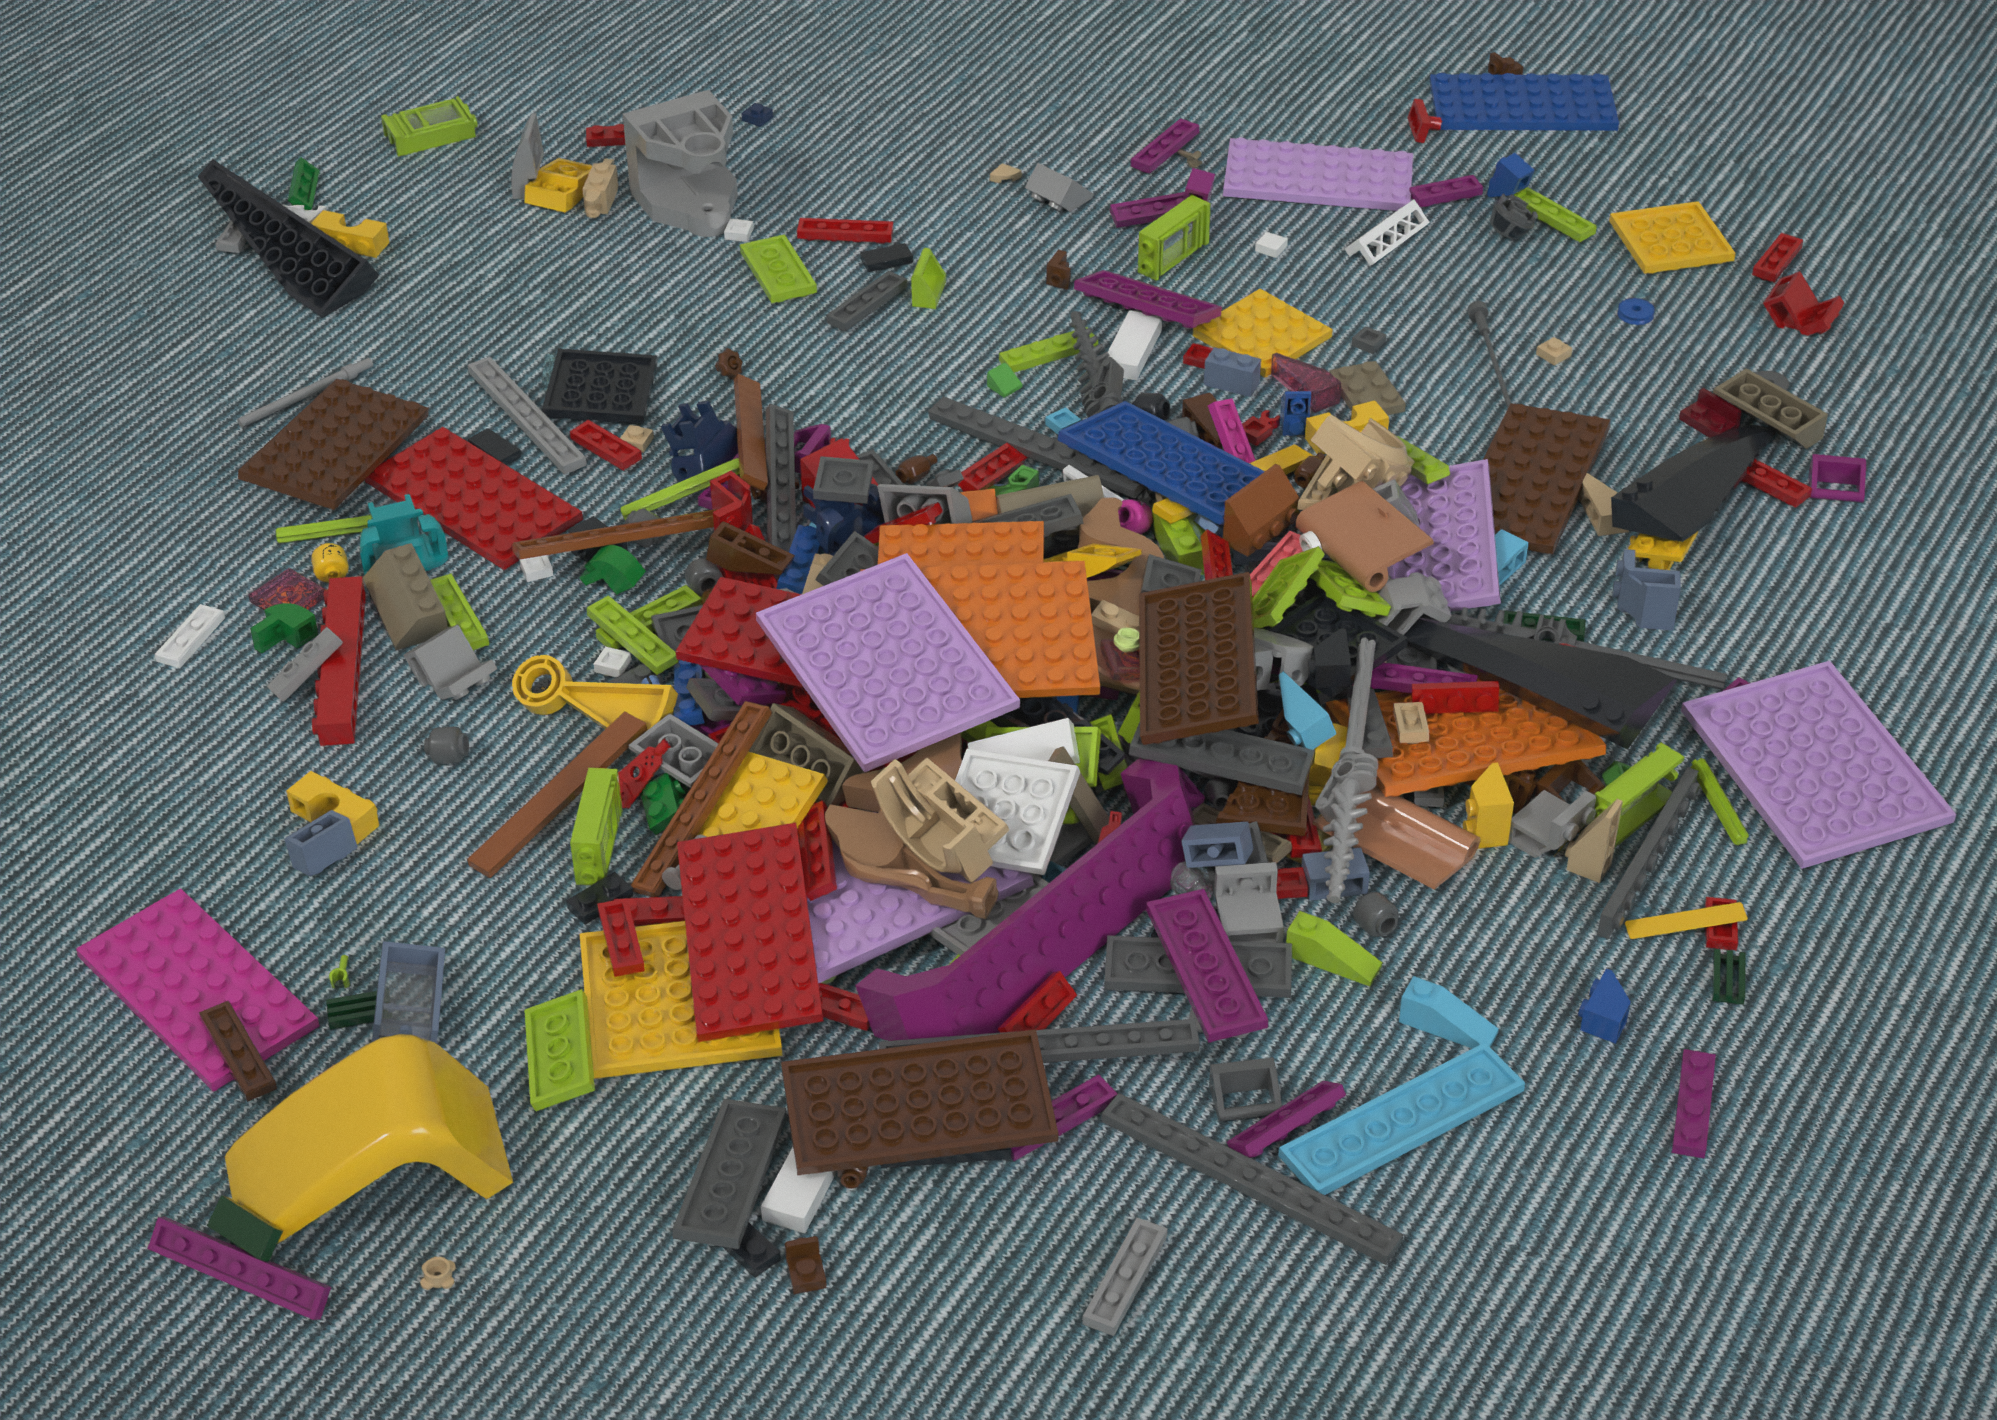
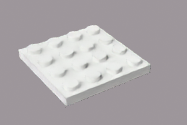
(1027, 797)

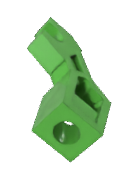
(1021, 479)

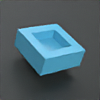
(1061, 419)

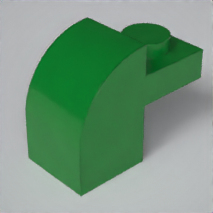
(615, 566)
(285, 623)

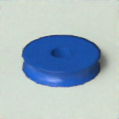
(1636, 311)

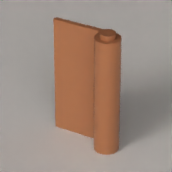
(1363, 533)
(1411, 839)

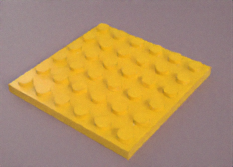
(649, 1016)

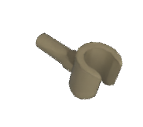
(1192, 158)

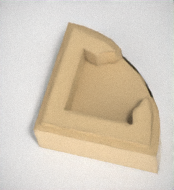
(1005, 172)

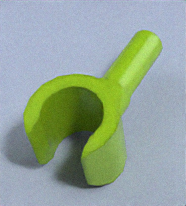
(340, 973)

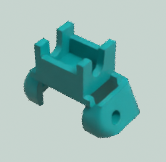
(398, 526)

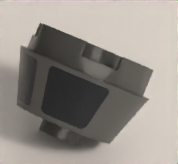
(1512, 217)

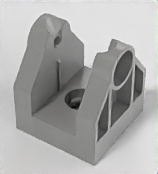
(680, 163)

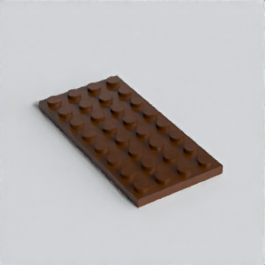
(333, 444)
(1540, 470)
(1197, 659)
(918, 1102)

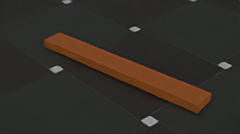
(750, 432)
(613, 534)
(555, 795)
(702, 796)

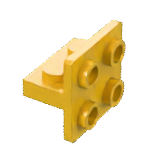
(1661, 551)

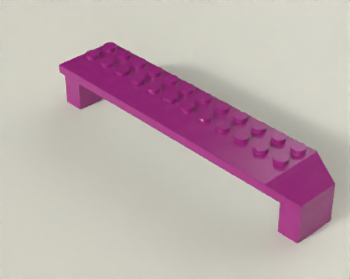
(1050, 930)

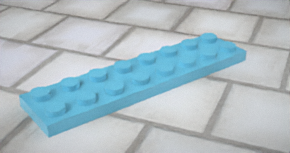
(1401, 1119)

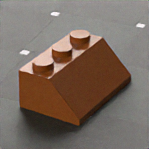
(1260, 511)

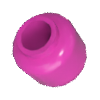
(1135, 516)

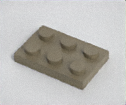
(1368, 383)

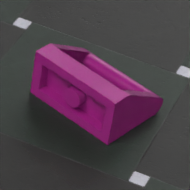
(815, 439)
(1837, 470)

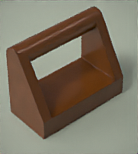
(1561, 775)

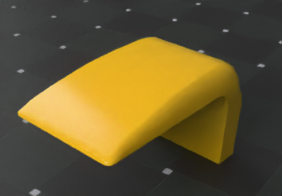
(360, 1120)

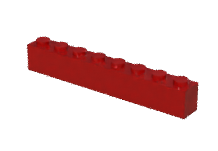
(340, 672)

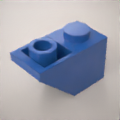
(1510, 176)
(1294, 411)
(1606, 1009)

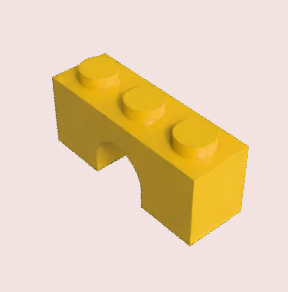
(364, 239)
(1359, 419)
(317, 795)

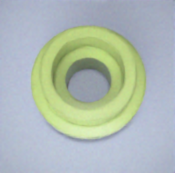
(1127, 640)

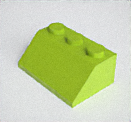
(1180, 540)

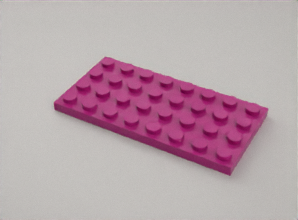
(181, 962)

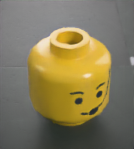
(328, 561)

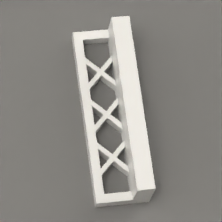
(1383, 228)

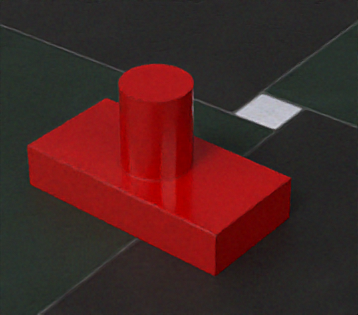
(1422, 122)

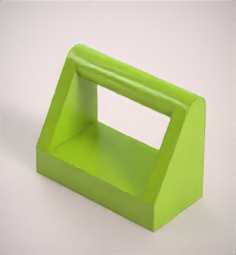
(927, 281)

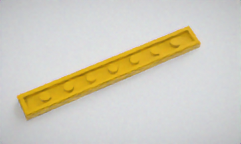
(1287, 458)

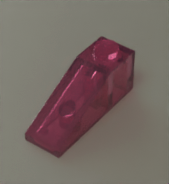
(1305, 377)

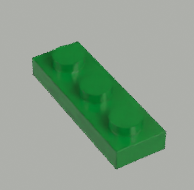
(303, 184)

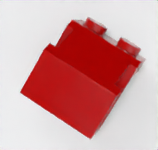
(1798, 308)
(732, 505)

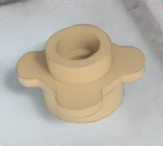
(440, 1267)

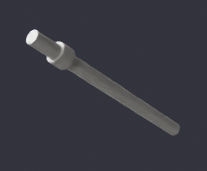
(347, 373)

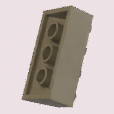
(1774, 407)
(1085, 492)
(405, 597)
(803, 743)

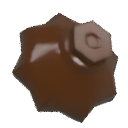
(729, 363)

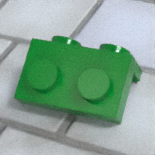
(661, 801)

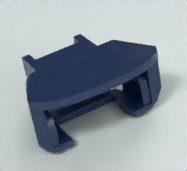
(710, 438)
(838, 519)

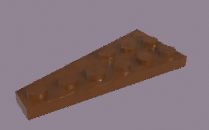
(1271, 808)

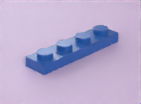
(804, 548)
(686, 707)

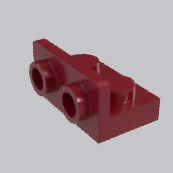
(1711, 414)

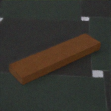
(238, 1051)

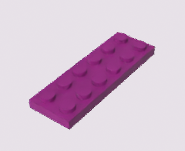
(1148, 298)
(1206, 965)

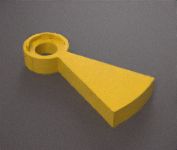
(597, 701)

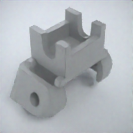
(1293, 653)

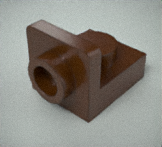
(1501, 66)
(1058, 271)
(1521, 787)
(805, 1265)

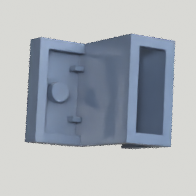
(1647, 593)

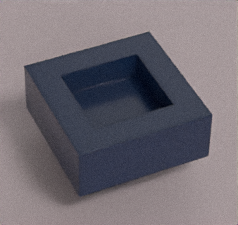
(757, 114)

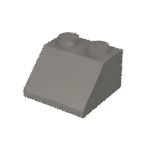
(1056, 189)

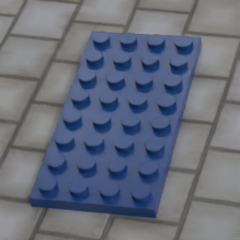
(1524, 102)
(1161, 458)

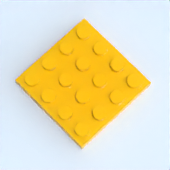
(1671, 237)
(1262, 327)
(764, 795)

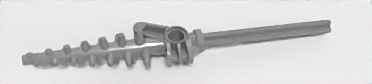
(1350, 776)

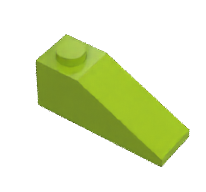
(1328, 948)

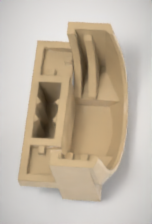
(1367, 456)
(949, 832)

